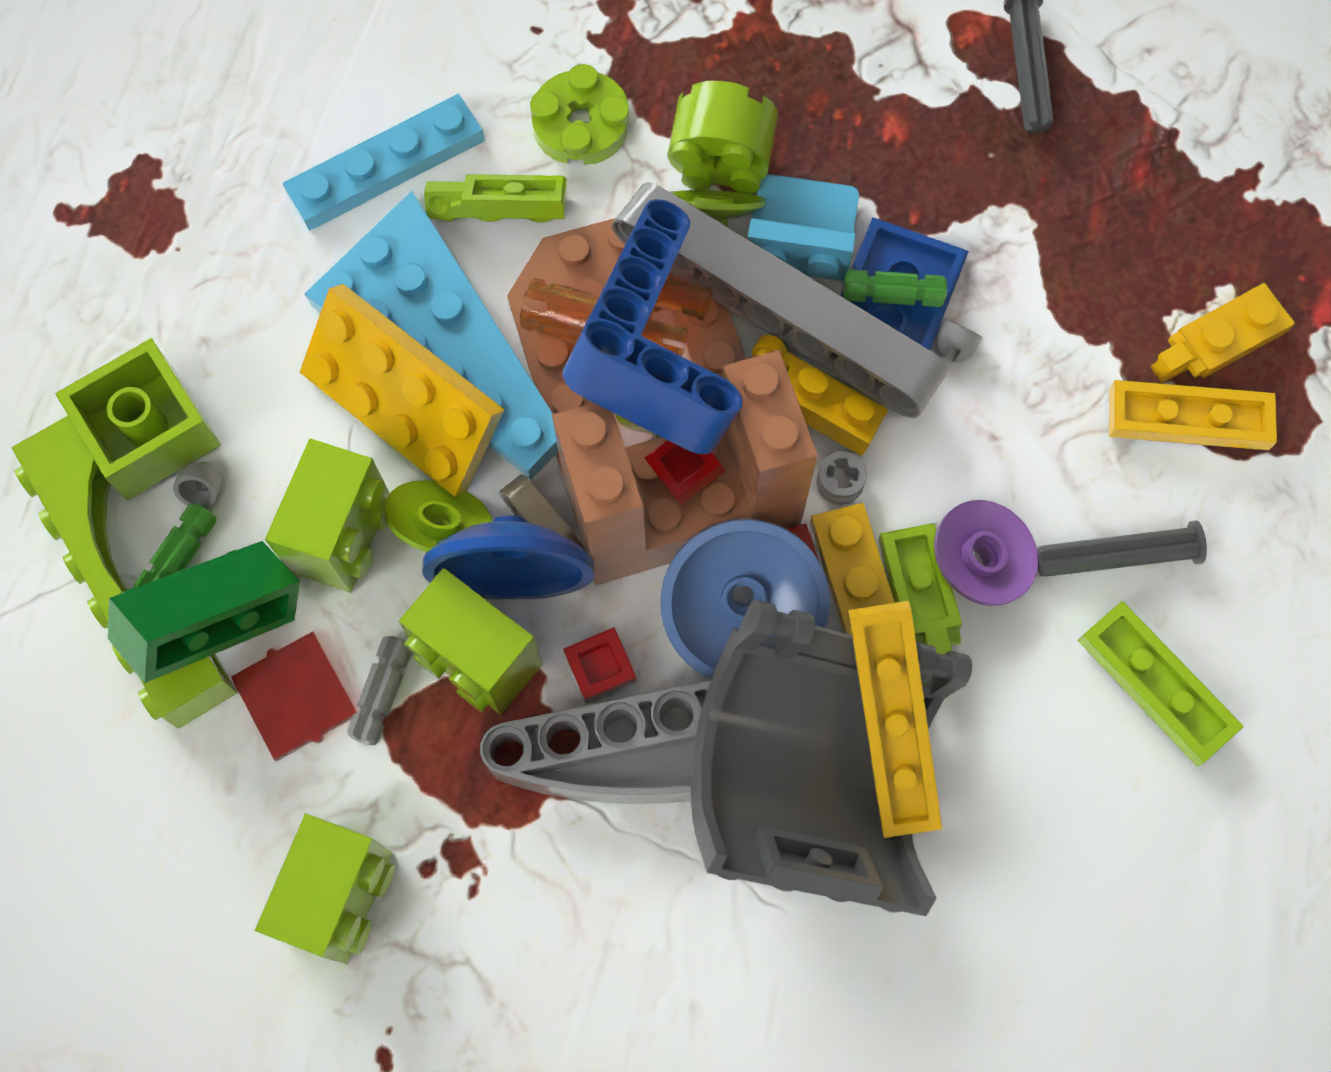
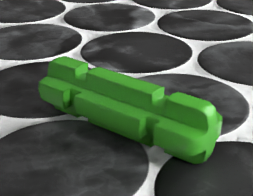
(895, 288)
(179, 544)

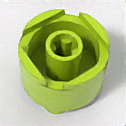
(722, 137)

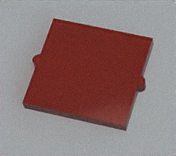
(294, 696)

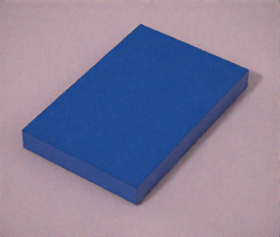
(905, 251)

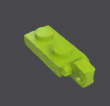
(497, 197)
(917, 579)

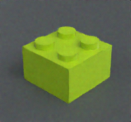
(137, 419)
(330, 516)
(470, 641)
(327, 890)

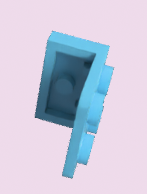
(807, 224)

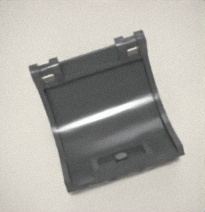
(788, 766)

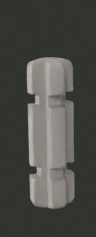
(379, 691)

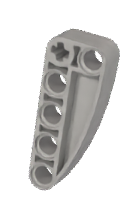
(644, 770)

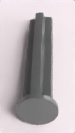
(1030, 64)
(1123, 551)

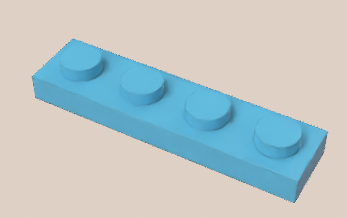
(383, 161)

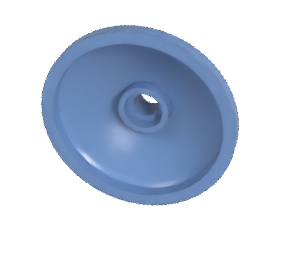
(735, 553)

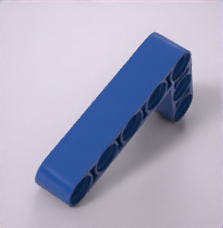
(634, 374)

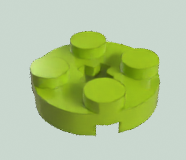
(575, 91)

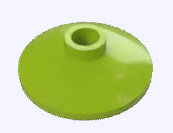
(721, 204)
(427, 513)

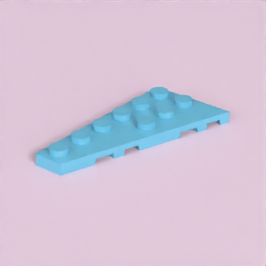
(421, 288)

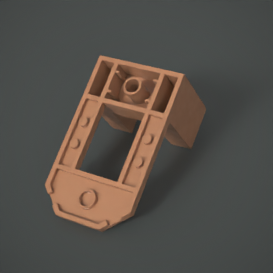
(616, 497)

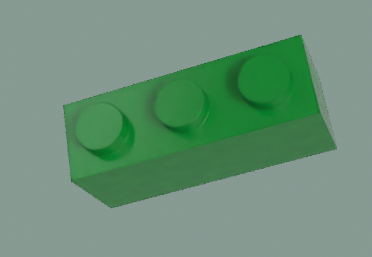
(202, 610)

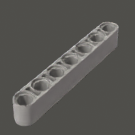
(797, 309)

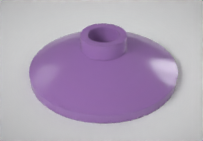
(1000, 540)

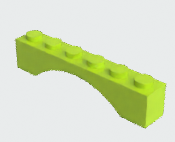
(75, 504)

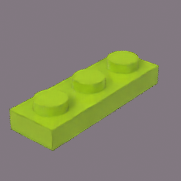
(1160, 684)

